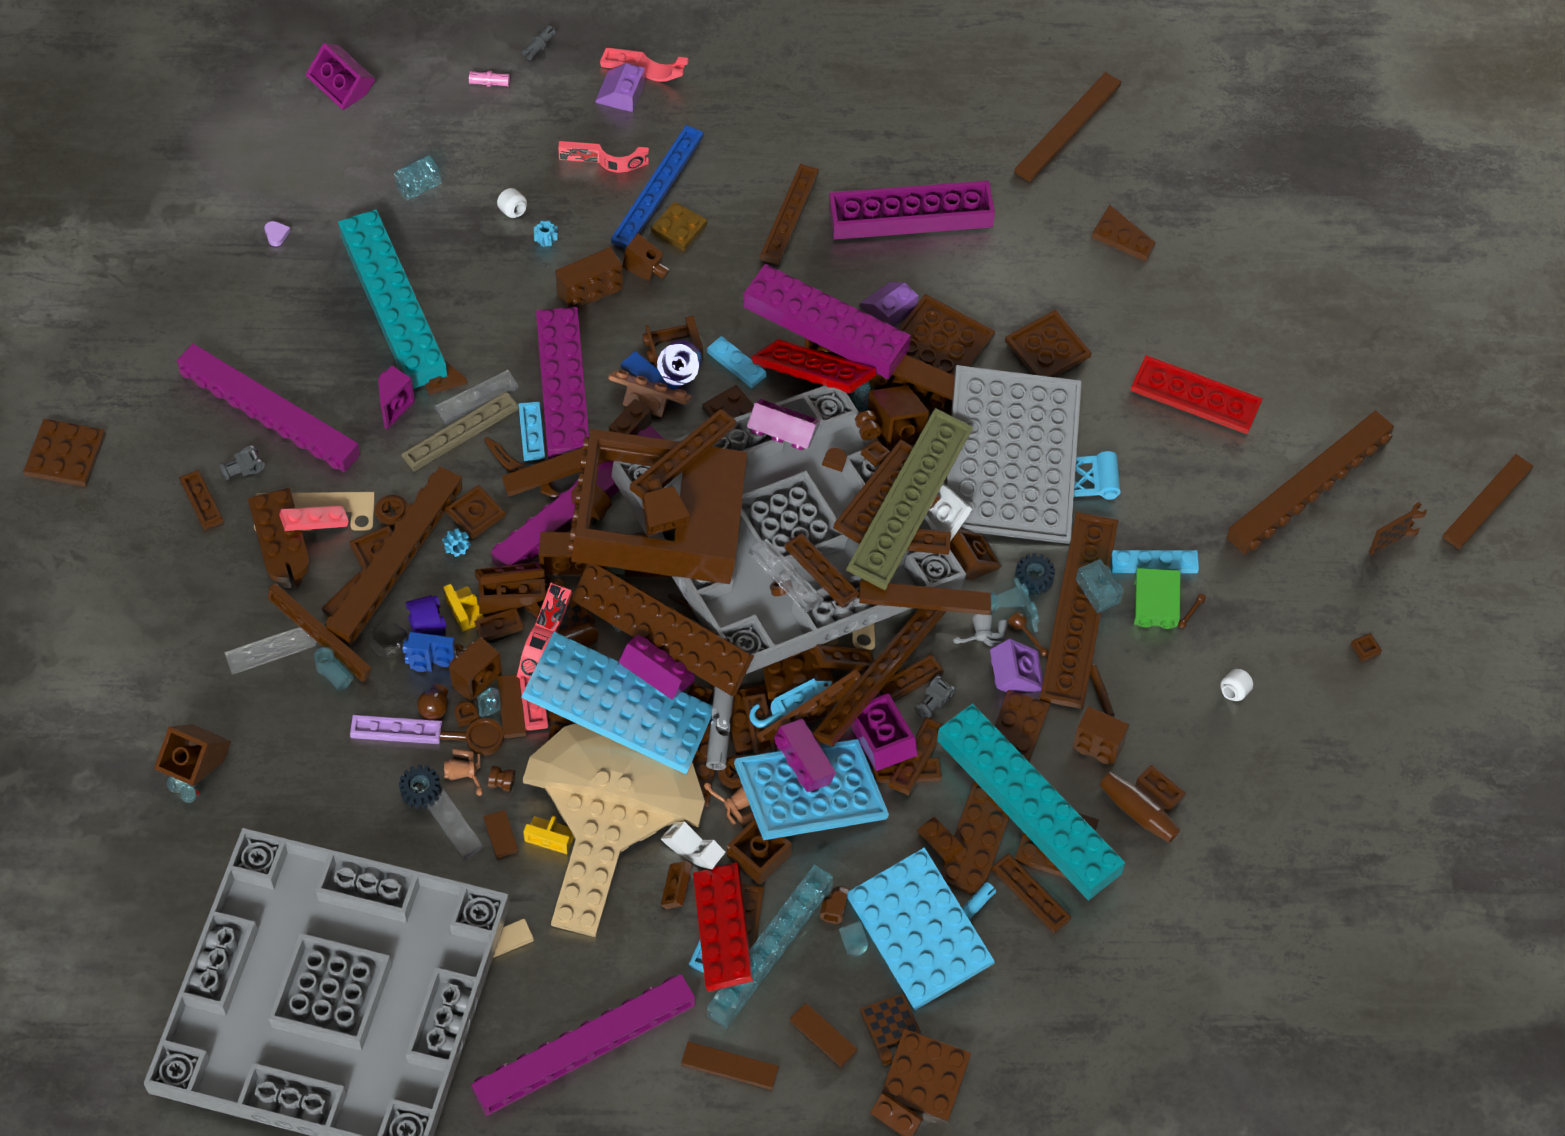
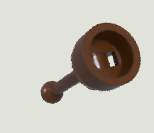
(1019, 621)

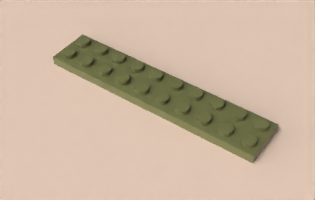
(909, 499)

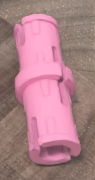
(489, 78)

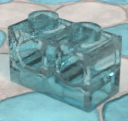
(417, 177)

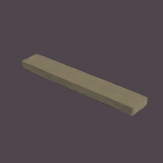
(460, 431)

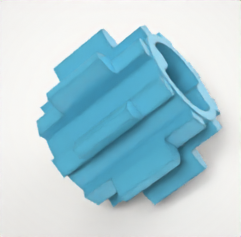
(545, 233)
(456, 542)

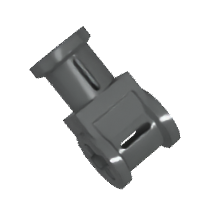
(243, 463)
(935, 696)

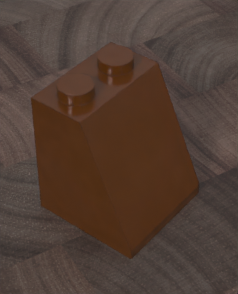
(898, 415)
(191, 753)

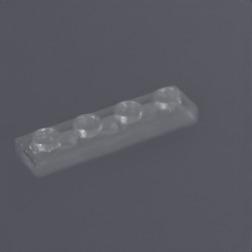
(268, 649)

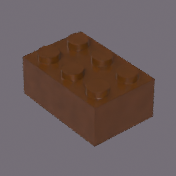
(589, 279)

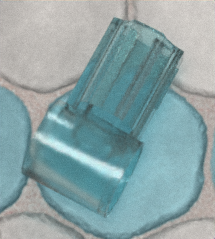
(333, 669)

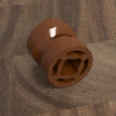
(868, 427)
(503, 779)

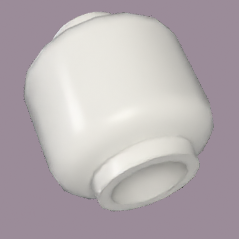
(512, 203)
(1236, 685)

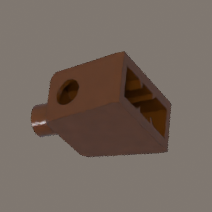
(644, 259)
(663, 508)

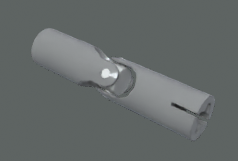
(717, 743)

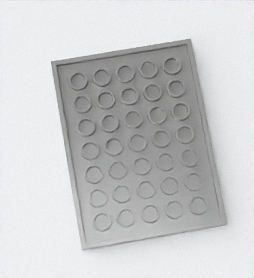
(1019, 454)

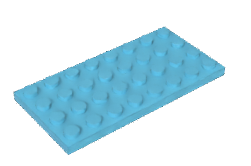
(617, 703)

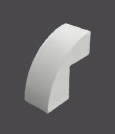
(689, 845)

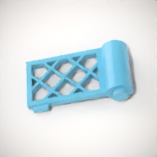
(1104, 478)

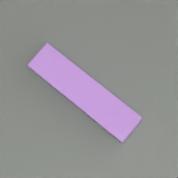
(396, 729)

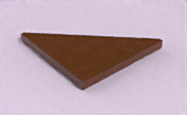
(816, 707)

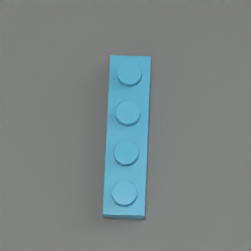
(1129, 560)

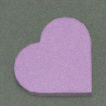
(276, 233)

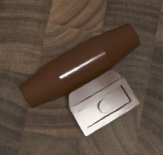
(1147, 800)

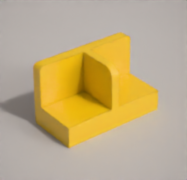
(463, 606)
(549, 834)

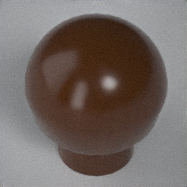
(433, 702)

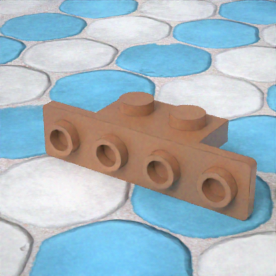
(648, 393)

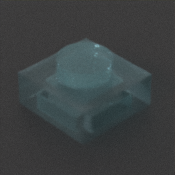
(488, 702)

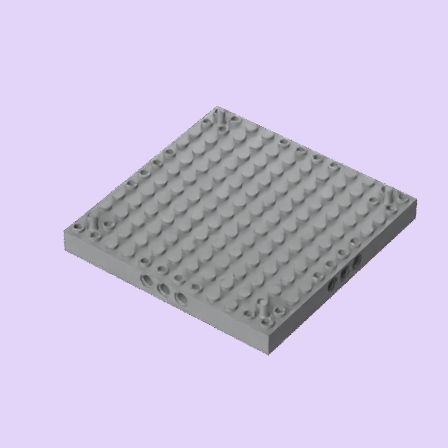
(787, 496)
(328, 992)

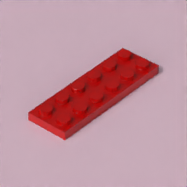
(814, 366)
(1196, 394)
(722, 927)

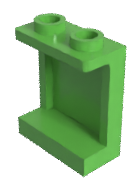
(1157, 598)

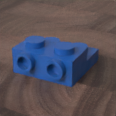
(426, 650)

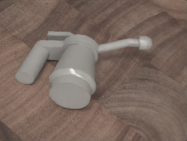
(983, 631)

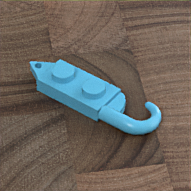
(789, 701)

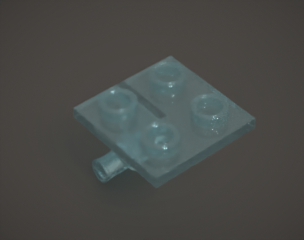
(1017, 598)

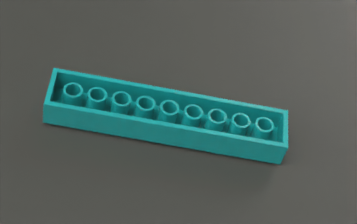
(392, 298)
(1030, 802)

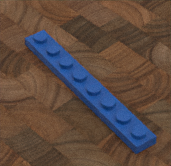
(657, 186)

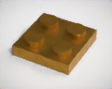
(679, 226)

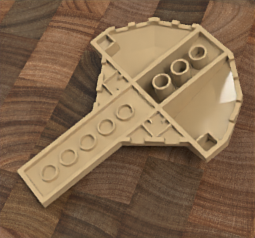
(609, 802)

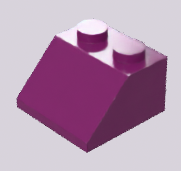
(395, 395)

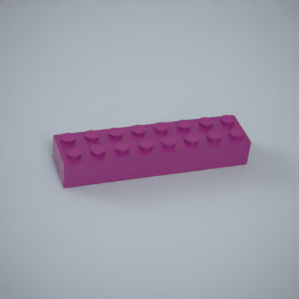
(911, 210)
(826, 321)
(562, 380)

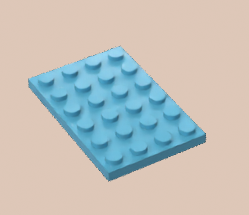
(786, 808)
(920, 928)

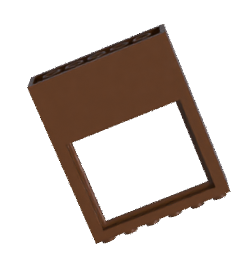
(708, 489)

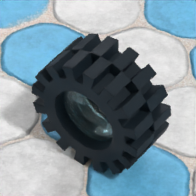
(1045, 575)
(411, 793)

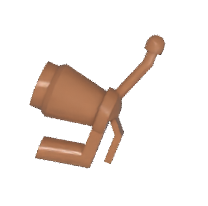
(460, 769)
(735, 803)

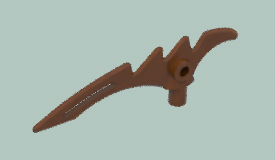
(513, 464)

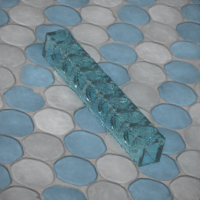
(773, 944)

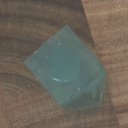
(854, 939)

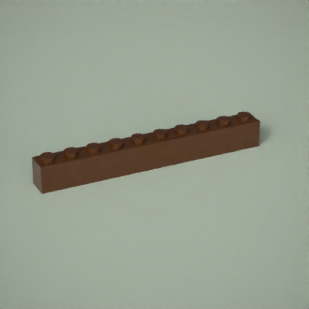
(1310, 482)
(394, 556)

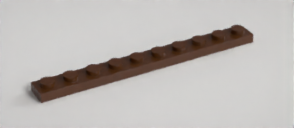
(877, 676)

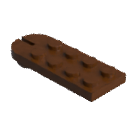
(276, 544)

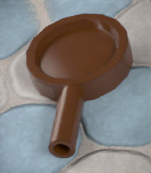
(482, 736)

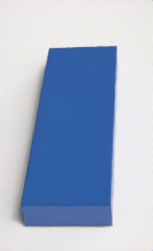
(638, 366)

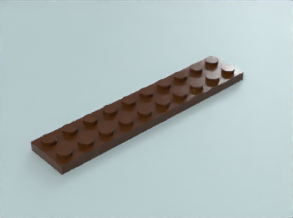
(1076, 619)
(665, 627)
(982, 819)

